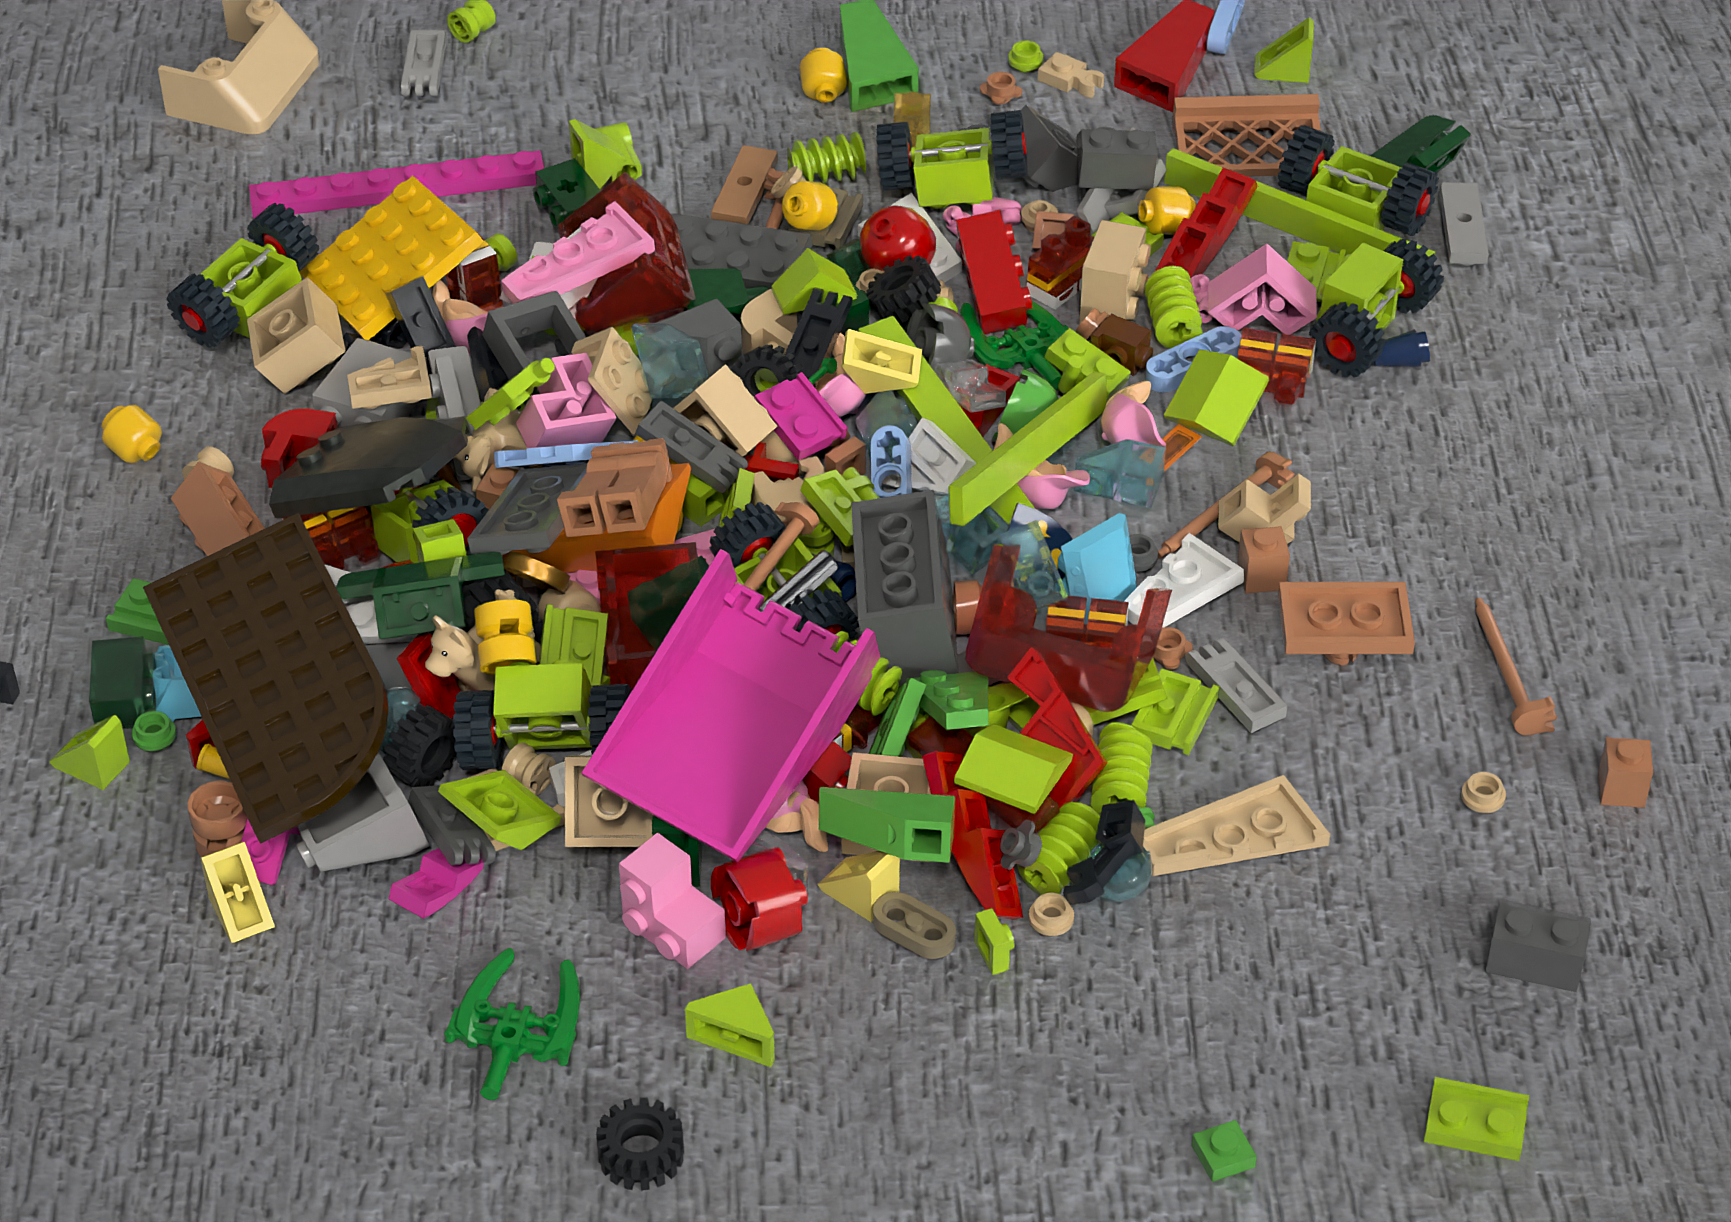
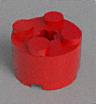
(759, 899)

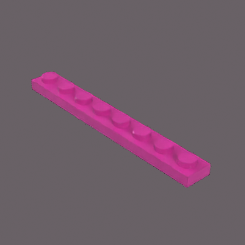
(373, 186)

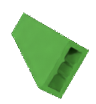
(873, 57)

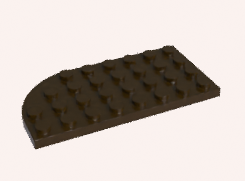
(275, 673)

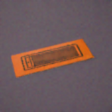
(1177, 443)

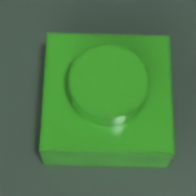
(1223, 1150)

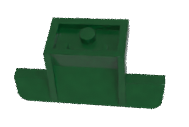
(1425, 144)
(414, 593)

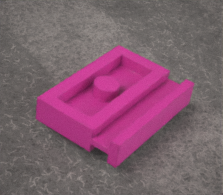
(801, 416)

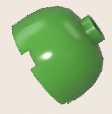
(1027, 401)

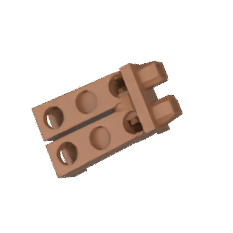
(618, 484)

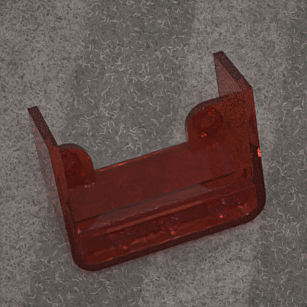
(1086, 673)

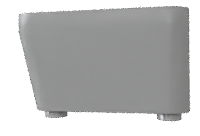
(363, 826)

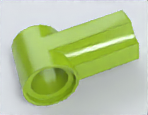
(622, 138)

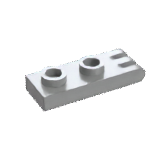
(424, 62)
(1238, 683)

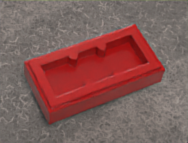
(431, 689)

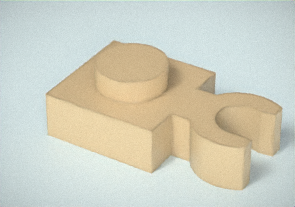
(1068, 73)

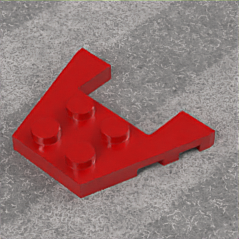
(1058, 726)

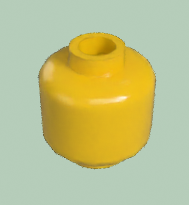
(823, 75)
(809, 205)
(1165, 209)
(131, 433)

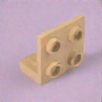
(617, 376)

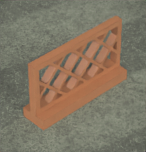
(1246, 116)

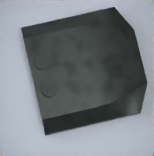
(366, 463)

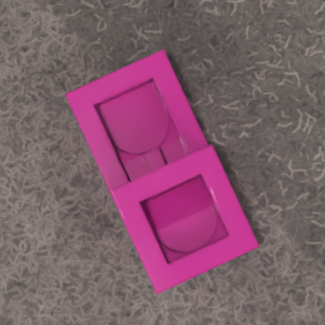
(433, 884)

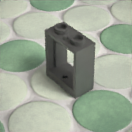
(525, 318)

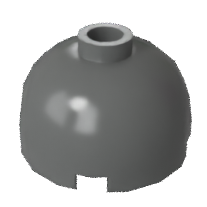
(940, 334)

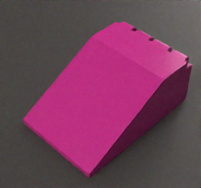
(730, 713)

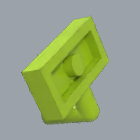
(1080, 358)

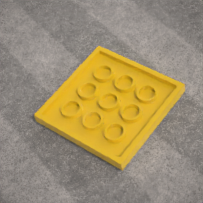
(392, 244)

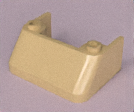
(259, 81)

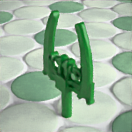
(1024, 343)
(510, 1035)

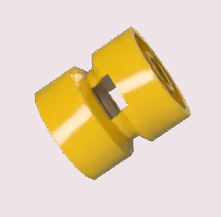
(504, 631)

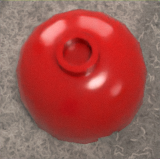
(895, 234)

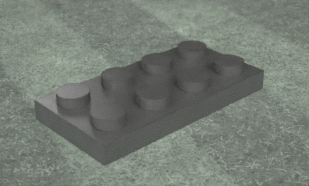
(756, 251)
(526, 511)

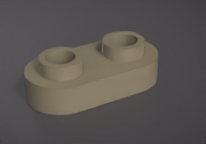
(920, 926)

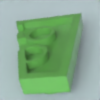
(955, 698)

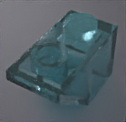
(669, 360)
(881, 412)
(1124, 472)
(975, 540)
(1035, 566)

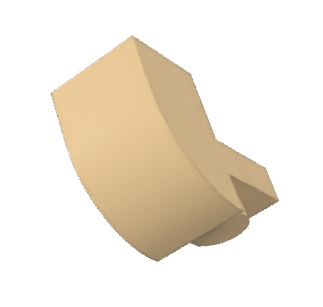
(765, 324)
(1253, 508)

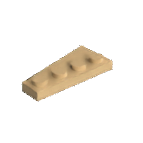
(1236, 828)

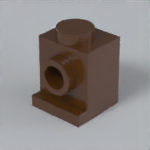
(1124, 342)

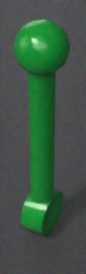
(828, 365)

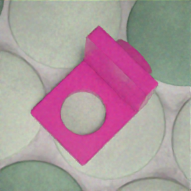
(268, 855)

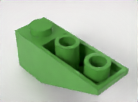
(891, 822)

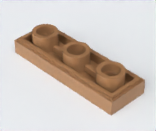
(744, 185)

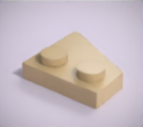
(390, 382)

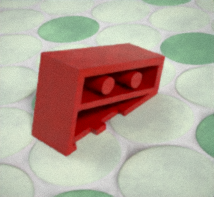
(993, 271)

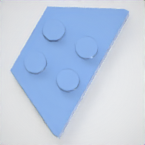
(548, 456)

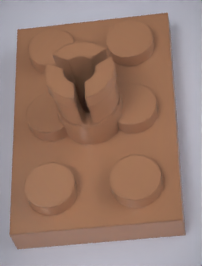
(1345, 619)

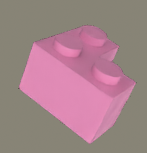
(1265, 287)
(566, 408)
(665, 905)

